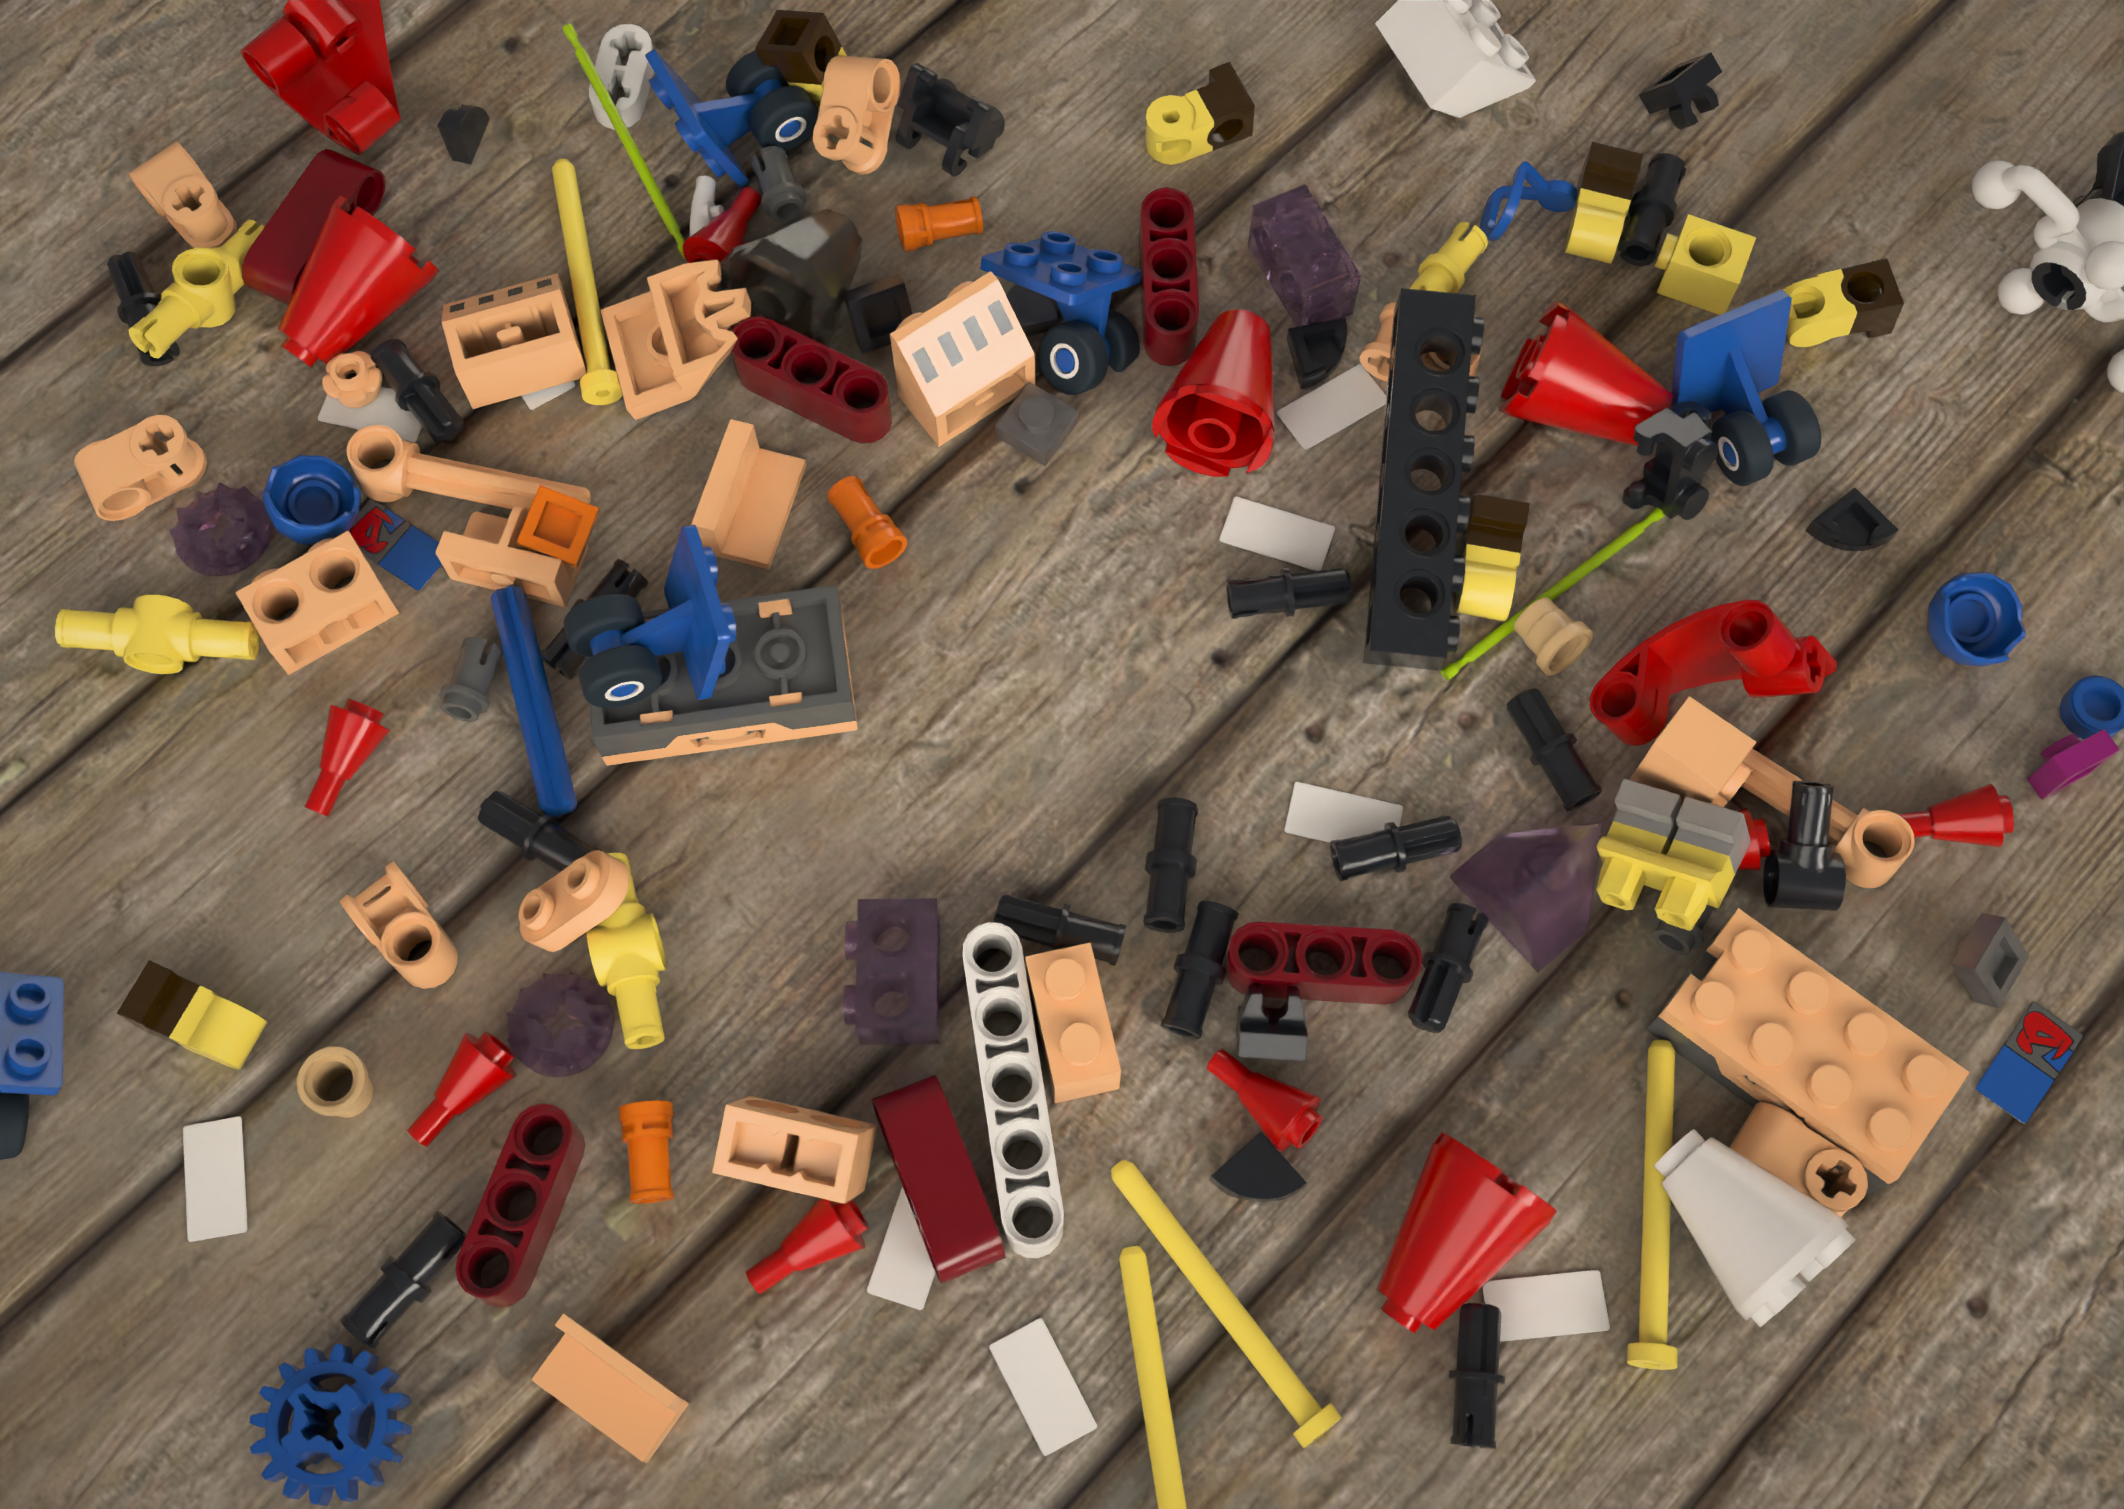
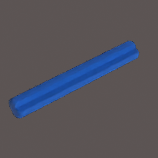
(533, 701)

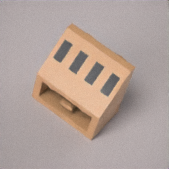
(513, 341)
(961, 358)

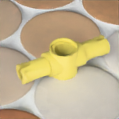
(200, 292)
(157, 634)
(628, 960)

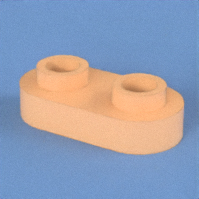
(573, 901)

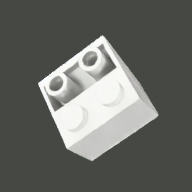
(1456, 53)

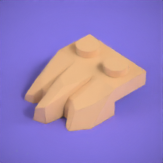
(673, 335)

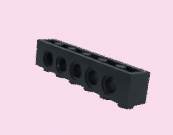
(1421, 325)

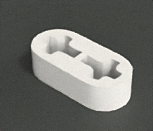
(631, 78)

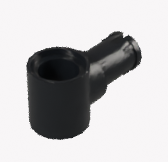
(1806, 868)

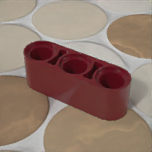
(285, 243)
(1170, 253)
(825, 402)
(1349, 946)
(938, 1179)
(525, 1239)

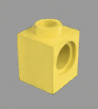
(1723, 257)

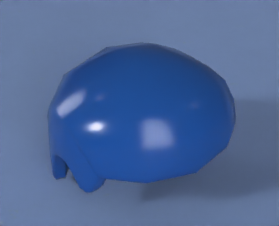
(311, 499)
(1975, 619)

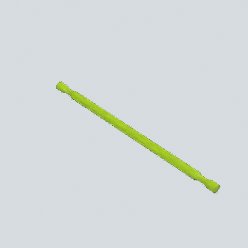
(624, 136)
(1555, 591)

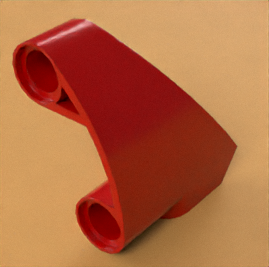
(330, 68)
(1704, 648)

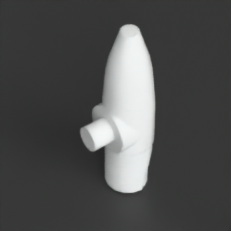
(703, 206)

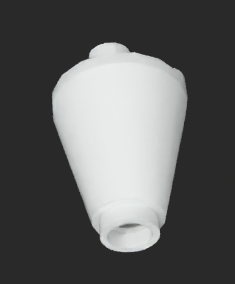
(1750, 1225)

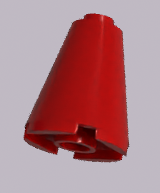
(349, 284)
(1580, 381)
(1222, 399)
(1456, 1234)

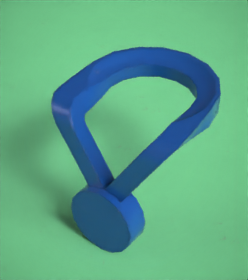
(1551, 194)

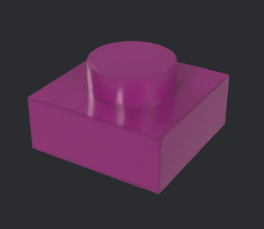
(2071, 761)

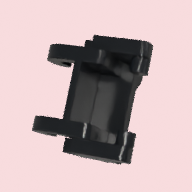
(947, 117)
(1680, 459)

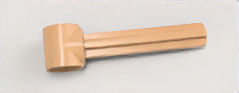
(438, 475)
(1846, 828)

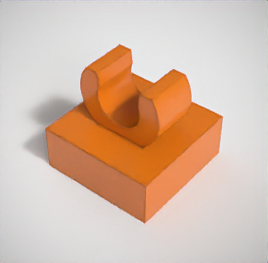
(558, 526)

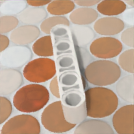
(1013, 1056)

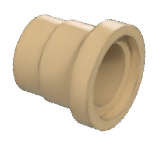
(1552, 635)
(322, 1070)

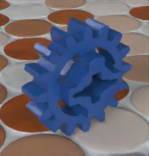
(305, 1442)

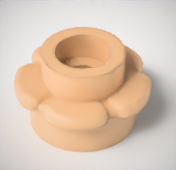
(355, 391)

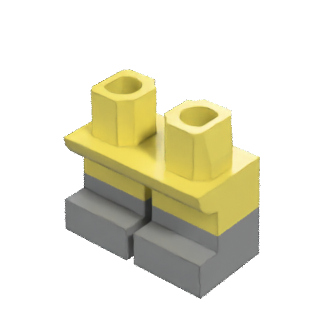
(1671, 847)

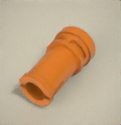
(923, 224)
(872, 532)
(647, 1133)

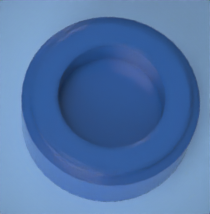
(2092, 706)

